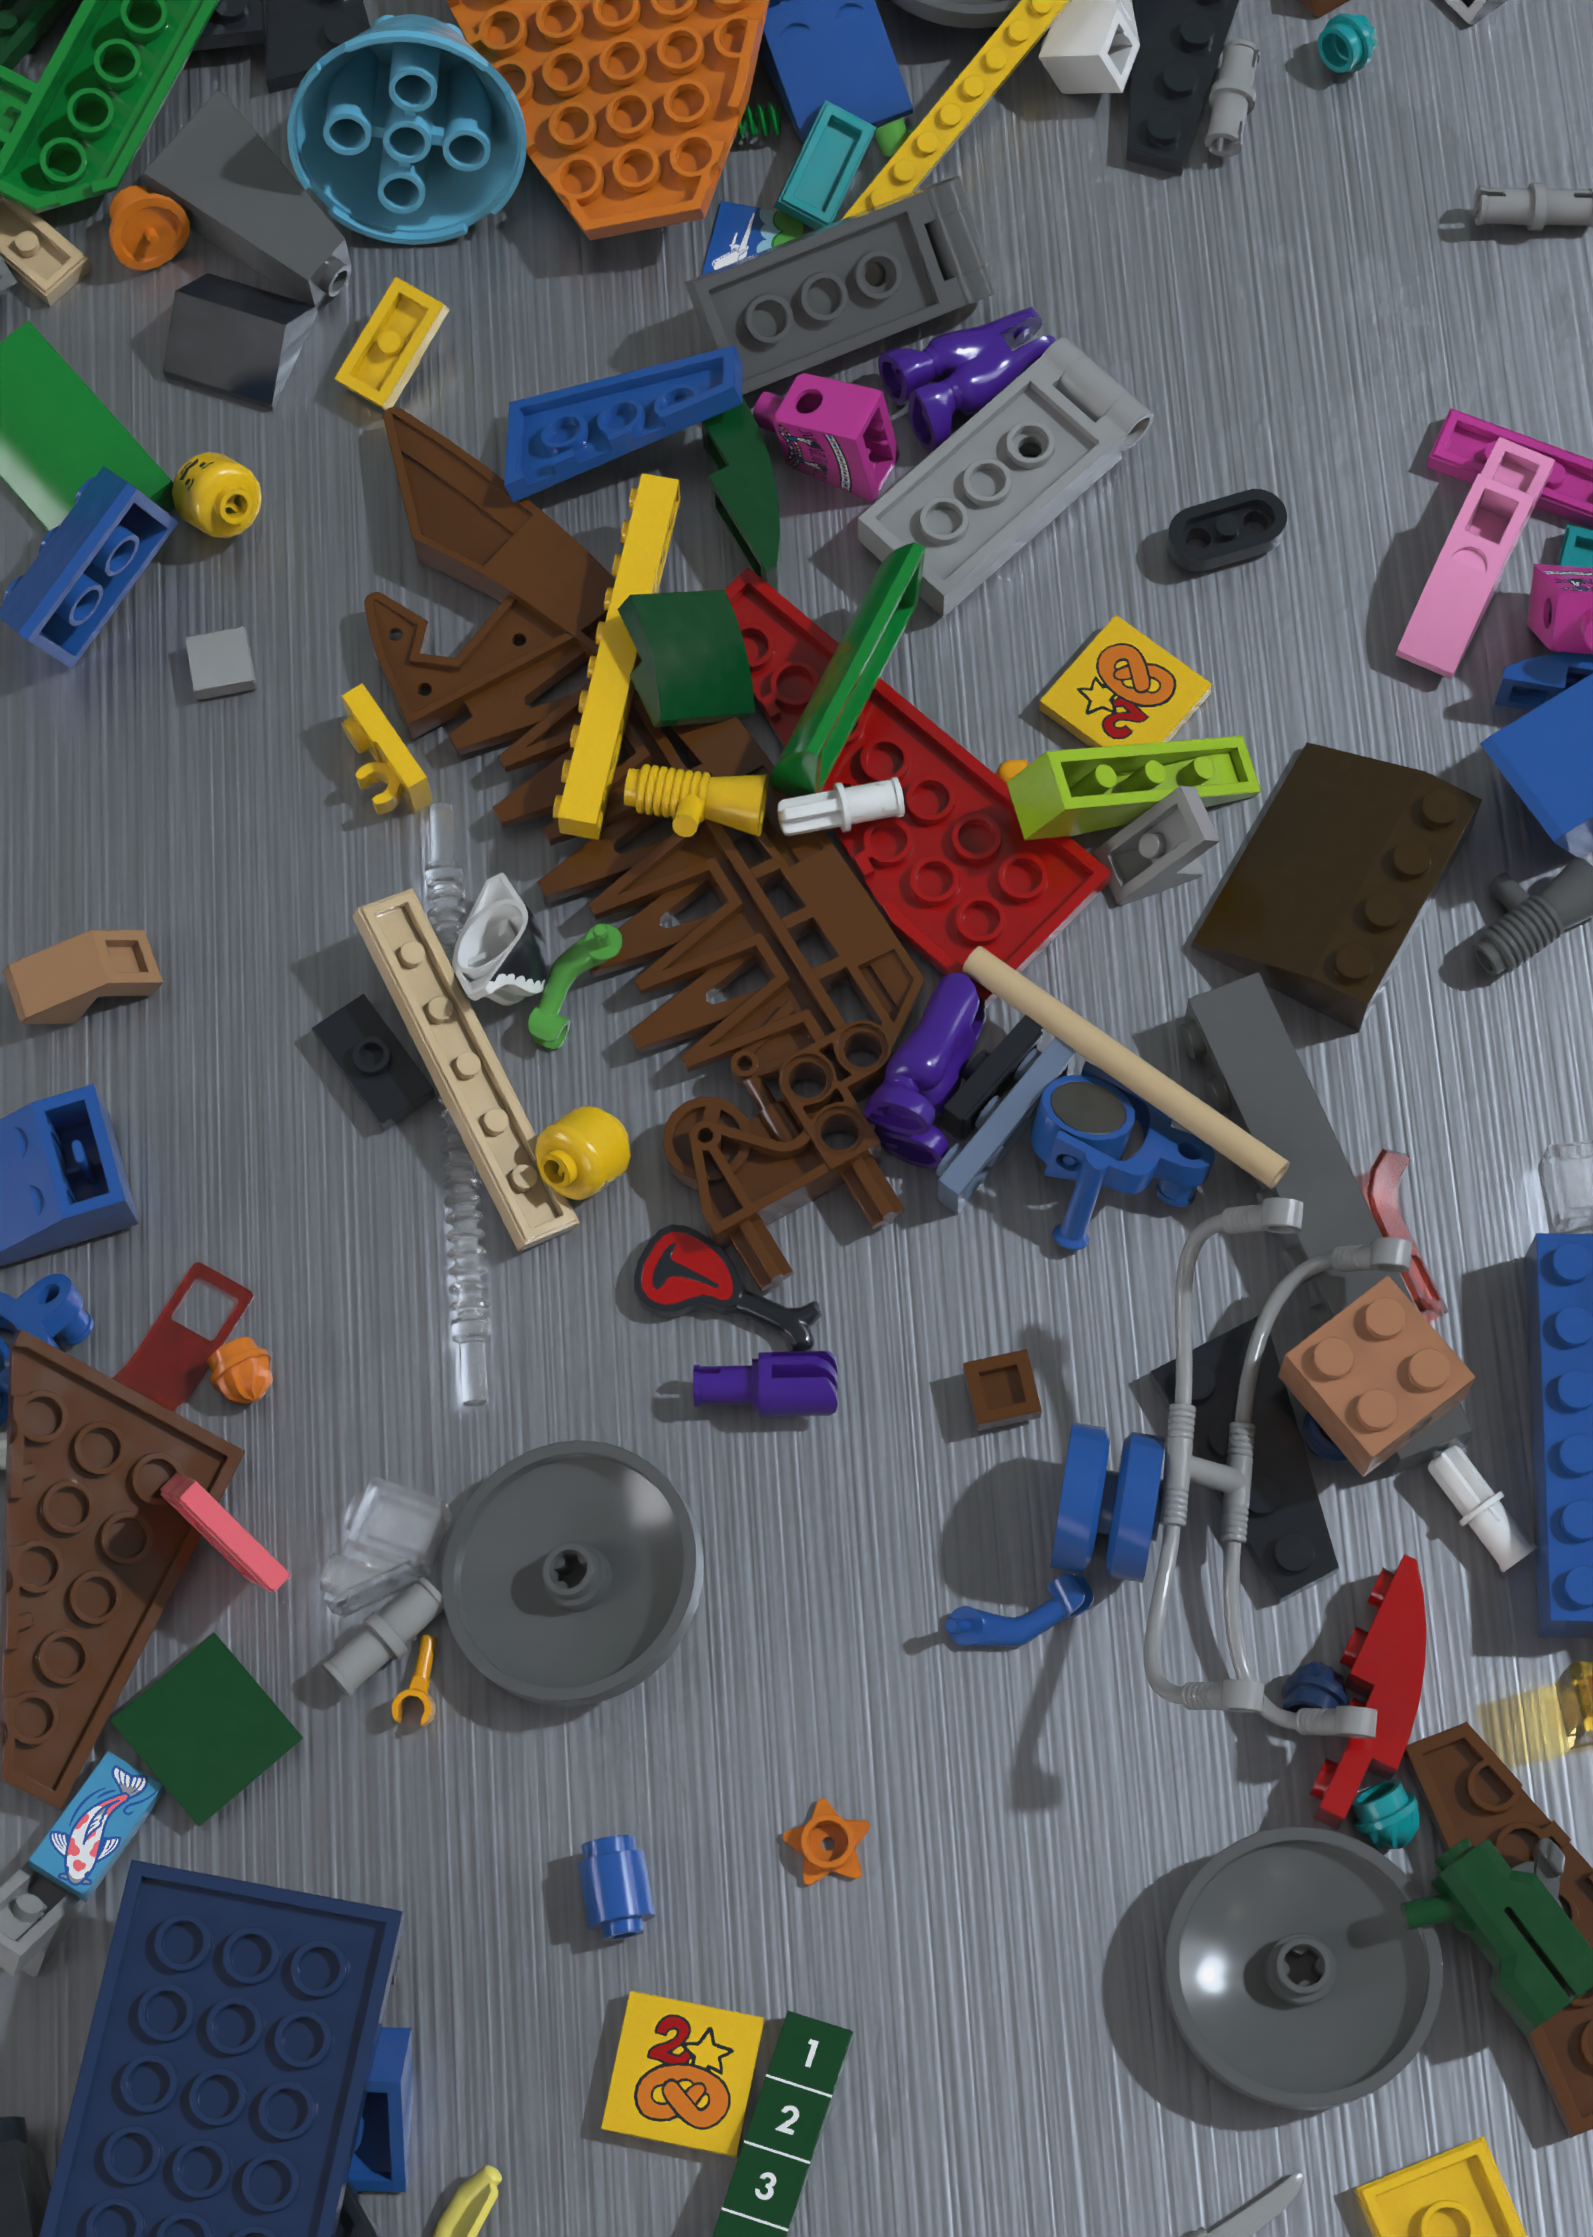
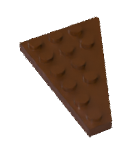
(85, 1552)

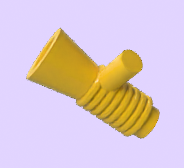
(697, 796)

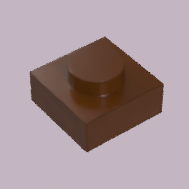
(1002, 1390)

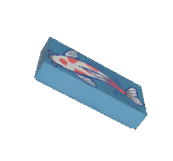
(96, 1826)

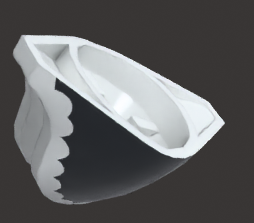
(501, 947)

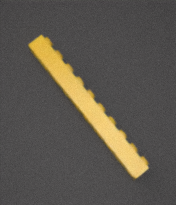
(961, 102)
(611, 688)

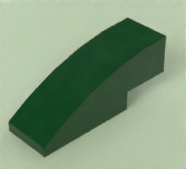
(745, 489)

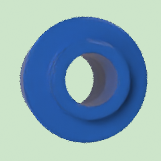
(615, 1887)

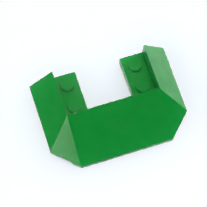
(94, 100)

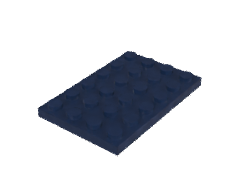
(224, 2061)

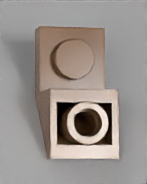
(69, 976)

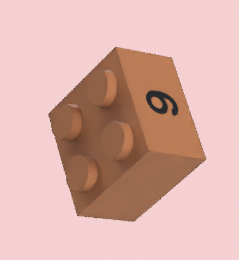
(1376, 1376)

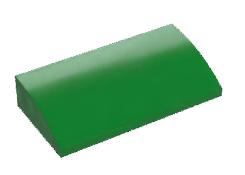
(61, 433)
(851, 674)

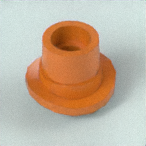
(146, 228)

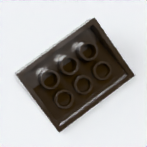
(1338, 879)

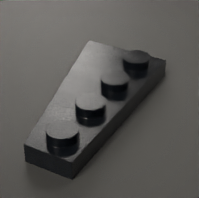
(1174, 76)

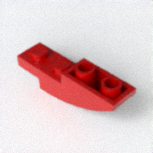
(1389, 1672)

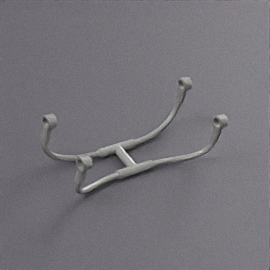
(1235, 1477)

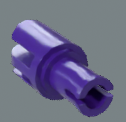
(774, 1383)

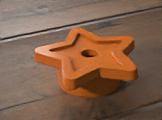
(827, 1824)

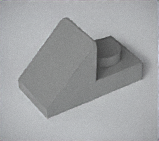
(1159, 847)
(33, 1920)

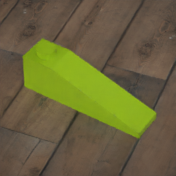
(1114, 785)

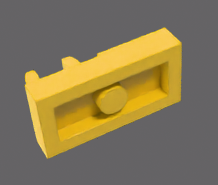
(392, 344)
(394, 764)

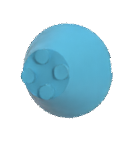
(407, 132)

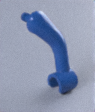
(975, 1627)

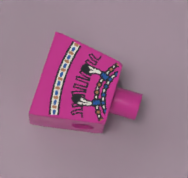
(833, 432)
(1571, 595)

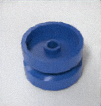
(1109, 1502)

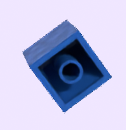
(1551, 764)

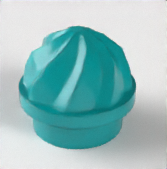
(1347, 42)
(1386, 1815)

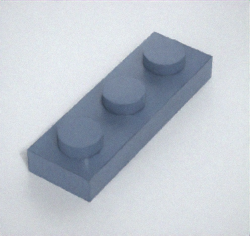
(1001, 1125)

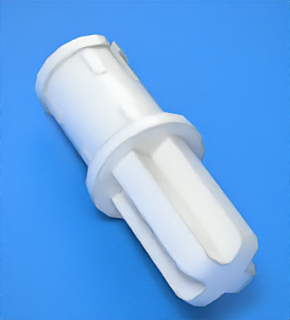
(841, 807)
(1480, 1507)

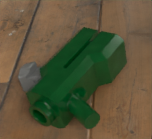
(1516, 1924)

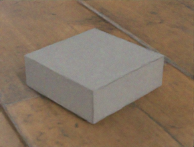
(220, 663)

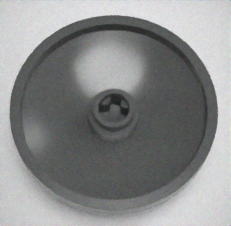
(572, 1573)
(1300, 1969)

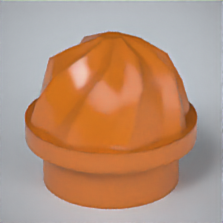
(240, 1371)

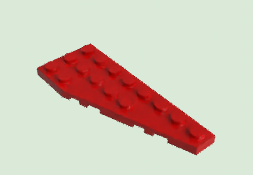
(957, 859)

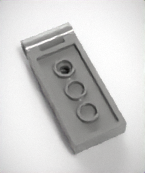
(979, 494)

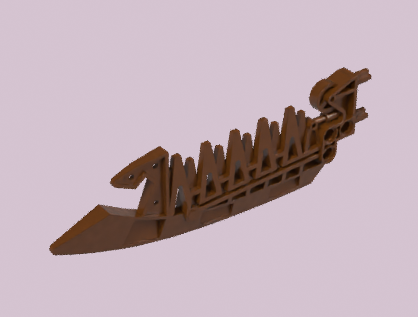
(785, 1030)

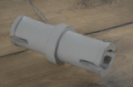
(1232, 98)
(1533, 206)
(384, 1636)

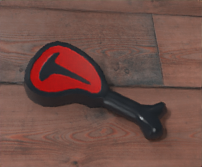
(690, 1273)

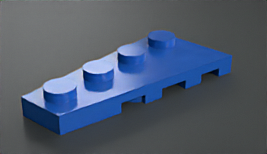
(604, 419)

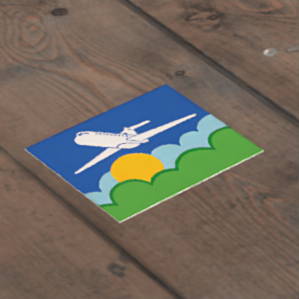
(747, 231)

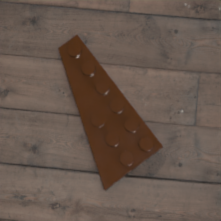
(1481, 1799)

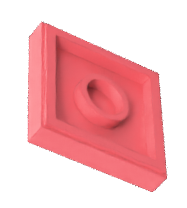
(224, 1533)

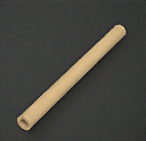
(1126, 1067)

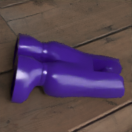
(973, 369)
(927, 1074)

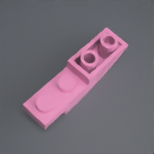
(1474, 557)

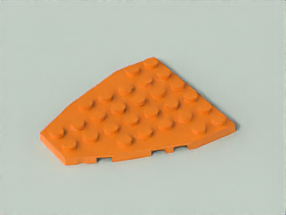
(624, 98)

